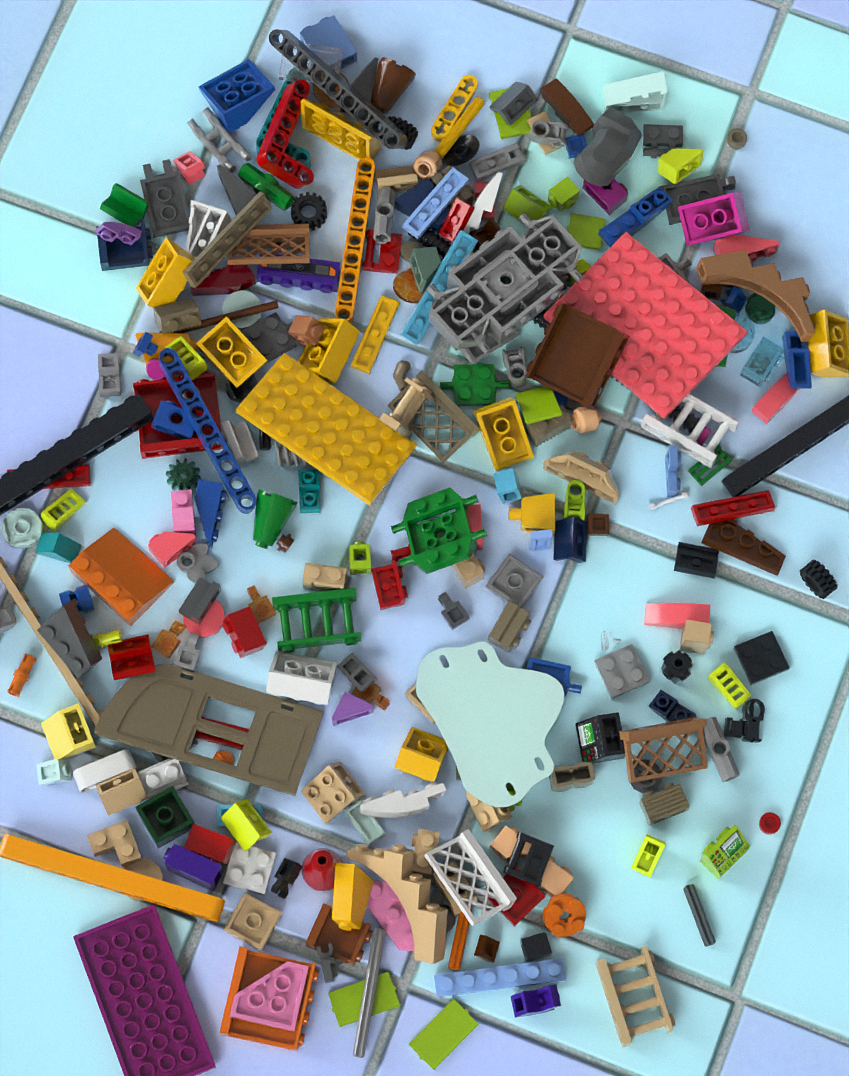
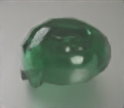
(759, 309)

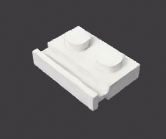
(162, 776)

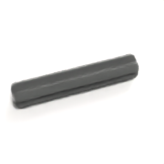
(699, 915)

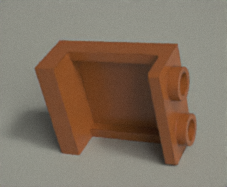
(346, 944)

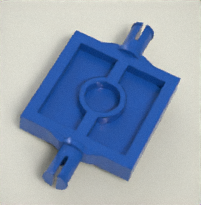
(556, 670)

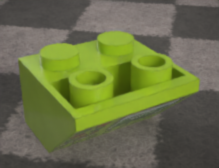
(724, 853)

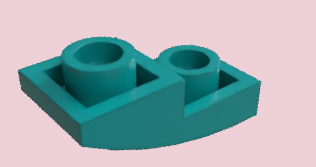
(309, 491)

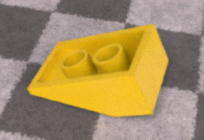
(231, 352)
(503, 433)

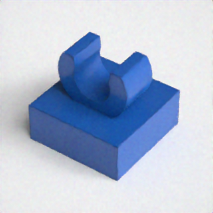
(735, 299)
(145, 345)

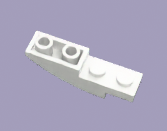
(395, 805)

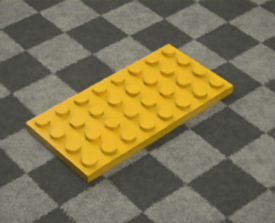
(326, 428)

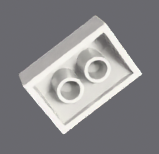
(301, 677)

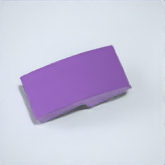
(111, 230)

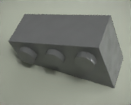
(71, 640)

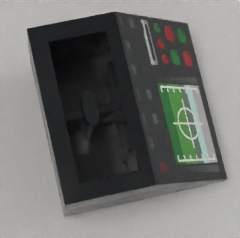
(600, 738)

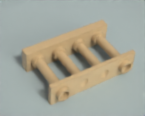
(407, 407)
(613, 991)

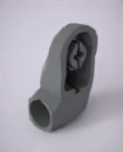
(609, 150)

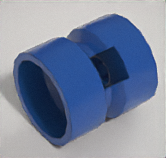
(81, 595)

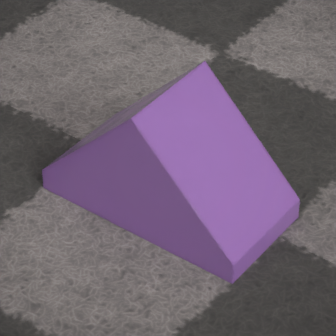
(350, 708)

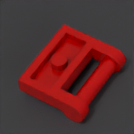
(388, 257)

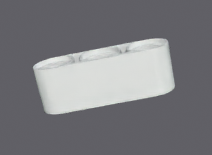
(103, 769)

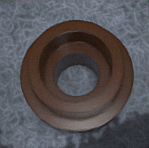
(284, 542)

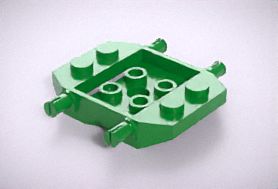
(459, 540)

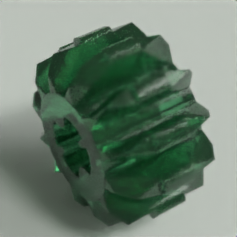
(188, 469)

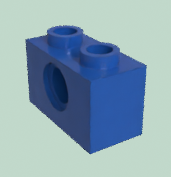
(163, 423)

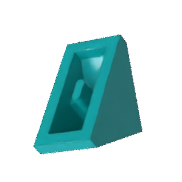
(58, 547)

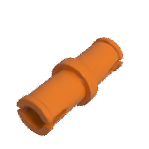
(21, 675)

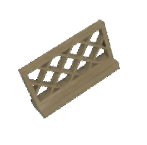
(449, 408)

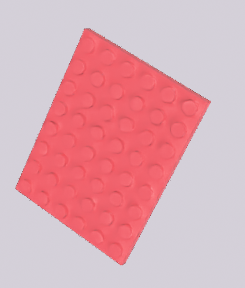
(670, 324)

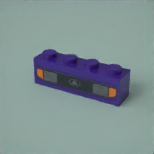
(316, 275)

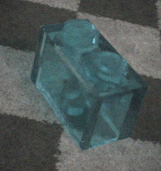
(762, 362)

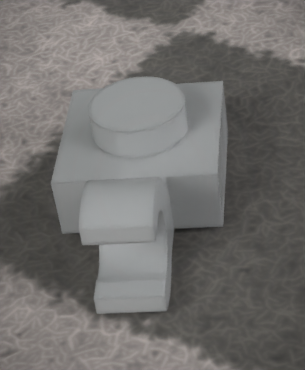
(188, 655)

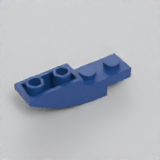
(637, 216)

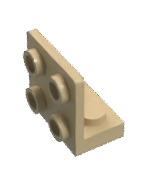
(332, 791)

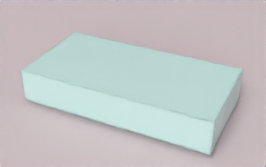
(365, 825)

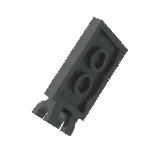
(694, 191)
(166, 200)

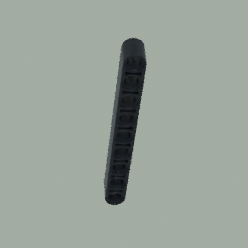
(788, 449)

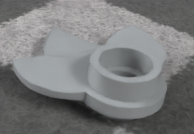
(200, 562)

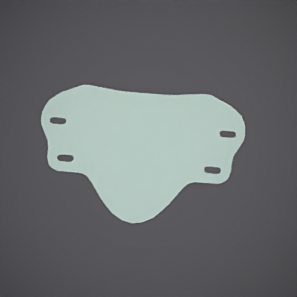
(491, 719)

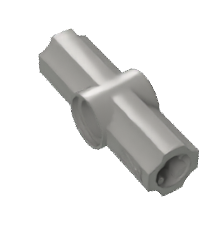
(384, 215)
(724, 762)

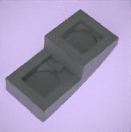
(357, 672)

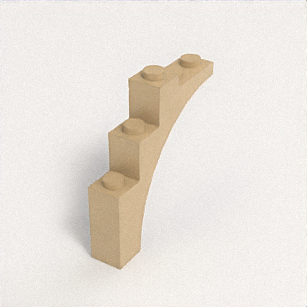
(426, 919)

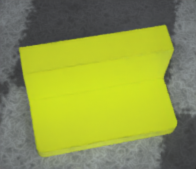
(245, 824)

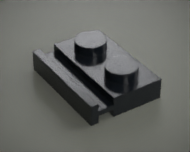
(696, 560)

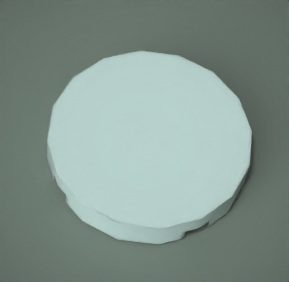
(241, 300)
(22, 528)

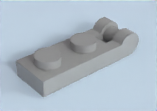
(497, 161)

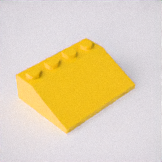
(338, 130)

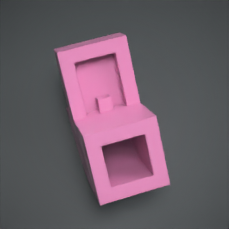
(183, 512)

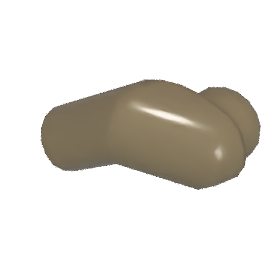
(399, 373)

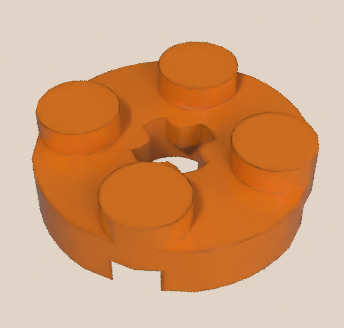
(573, 923)

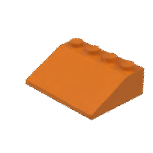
(120, 575)

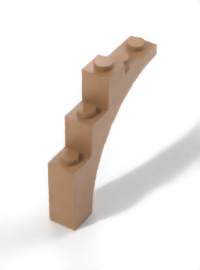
(764, 280)

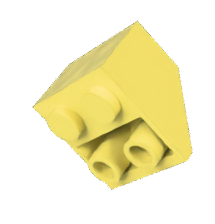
(68, 733)

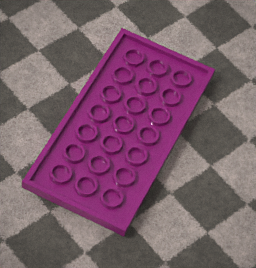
(143, 997)

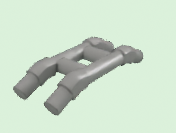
(218, 129)

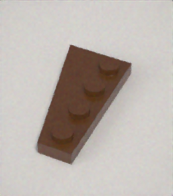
(743, 545)

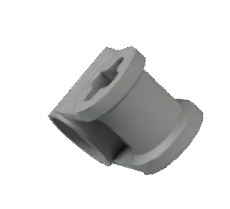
(551, 131)
(515, 363)

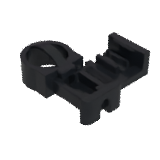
(746, 728)

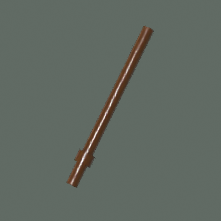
(232, 316)

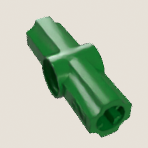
(266, 184)

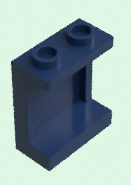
(121, 255)

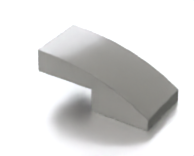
(109, 374)

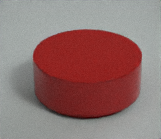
(769, 823)

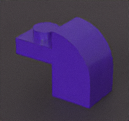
(535, 1001)

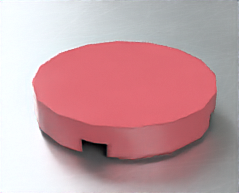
(210, 624)

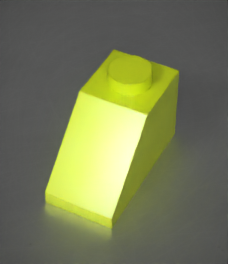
(679, 163)

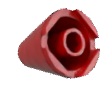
(320, 876)

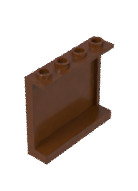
(577, 355)

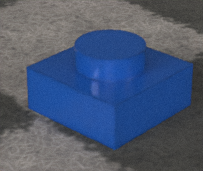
(575, 145)

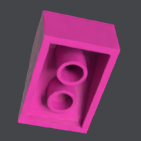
(713, 218)

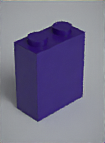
(193, 867)

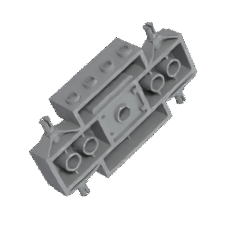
(480, 299)

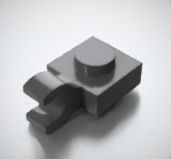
(454, 613)
(329, 969)

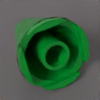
(270, 517)

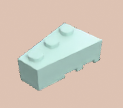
(636, 94)

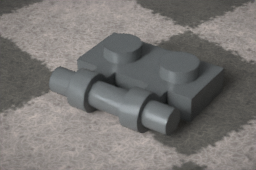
(661, 136)

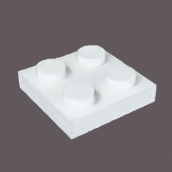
(250, 869)

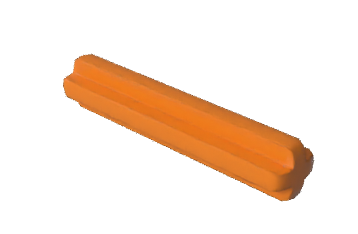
(459, 942)

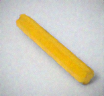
(459, 127)

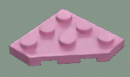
(391, 915)
(273, 998)

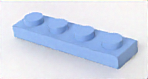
(435, 203)

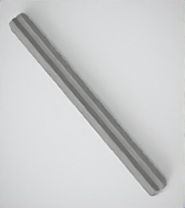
(368, 993)

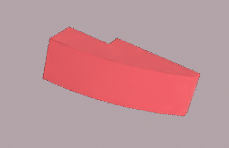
(774, 400)
(675, 614)

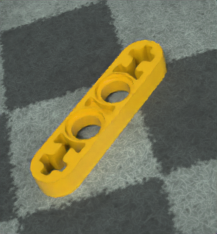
(451, 106)

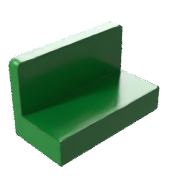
(125, 206)

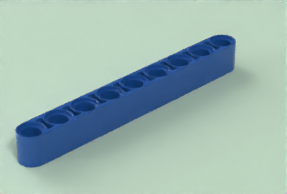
(206, 420)

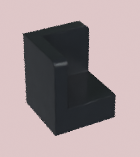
(535, 947)

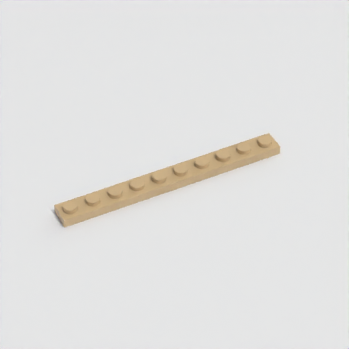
(31, 616)

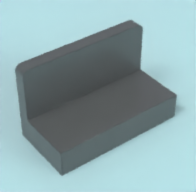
(514, 102)
(200, 600)

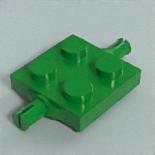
(474, 384)

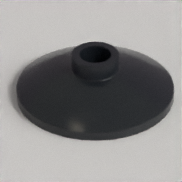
(462, 151)

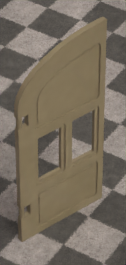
(165, 711)

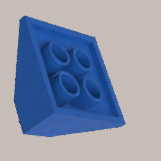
(237, 94)

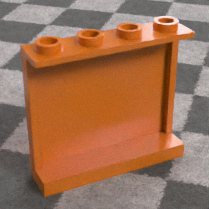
(248, 969)

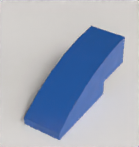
(797, 361)

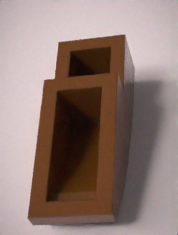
(566, 107)

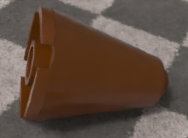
(390, 84)

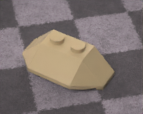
(593, 474)

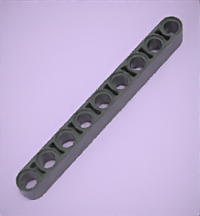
(346, 90)

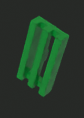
(723, 454)

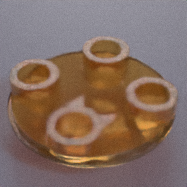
(406, 288)

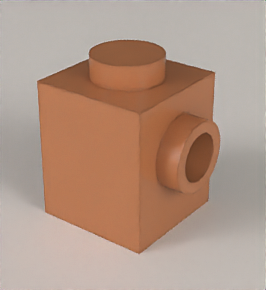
(306, 330)

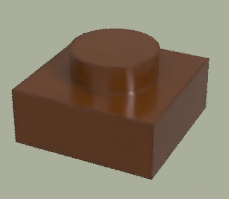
(597, 524)
(486, 948)

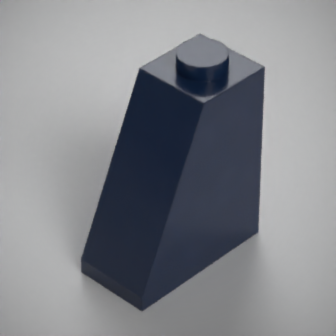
(414, 197)

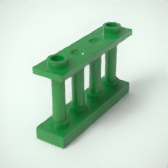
(323, 600)

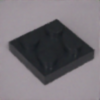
(761, 658)

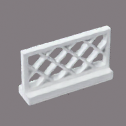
(483, 871)

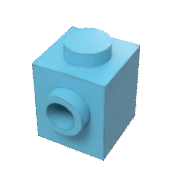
(507, 485)

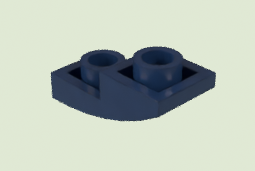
(669, 708)

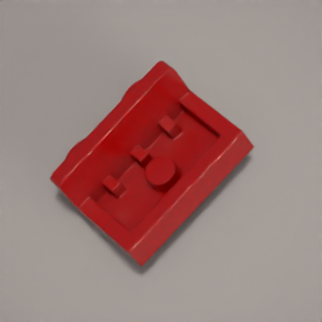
(389, 586)

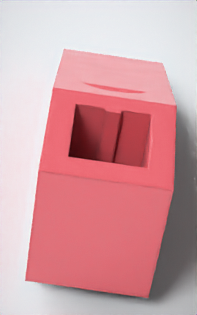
(754, 246)

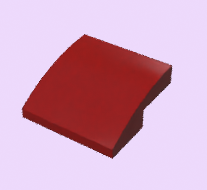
(131, 657)

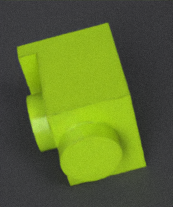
(361, 566)

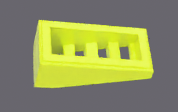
(194, 367)
(55, 520)
(724, 668)

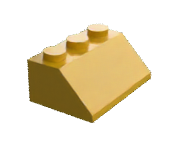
(165, 275)
(829, 345)
(332, 349)

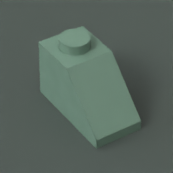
(424, 265)

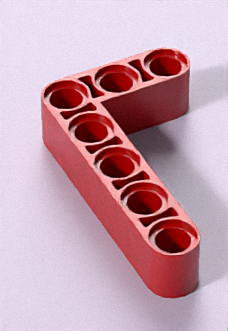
(283, 134)

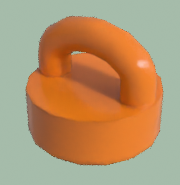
(224, 756)

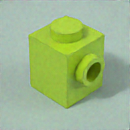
(563, 194)

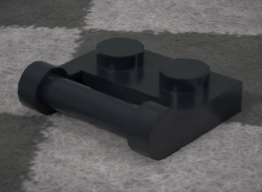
(535, 861)

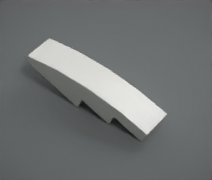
(484, 202)

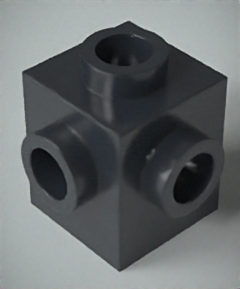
(673, 672)

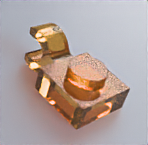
(260, 606)
(167, 641)
(371, 695)

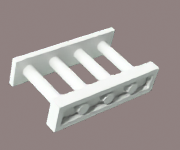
(689, 444)

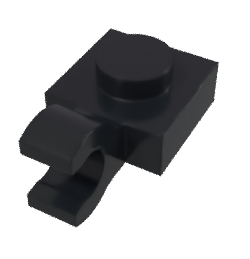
(285, 875)

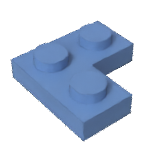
(672, 461)

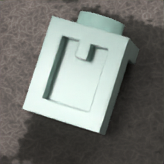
(53, 772)

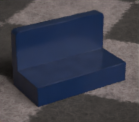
(570, 540)

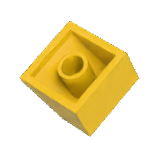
(422, 754)

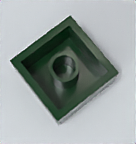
(165, 817)

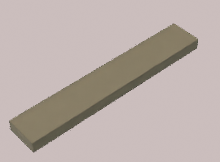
(227, 240)

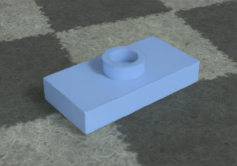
(540, 540)

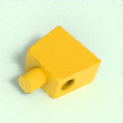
(535, 513)

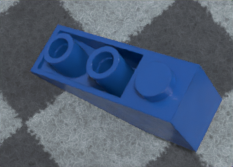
(208, 502)

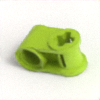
(574, 504)

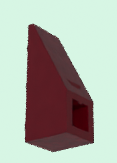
(225, 281)

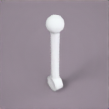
(684, 495)

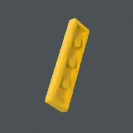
(375, 334)

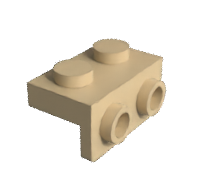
(488, 815)

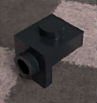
(240, 393)

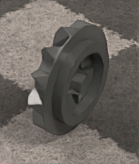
(646, 786)

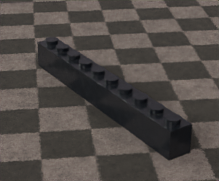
(73, 451)

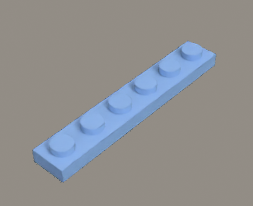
(499, 977)

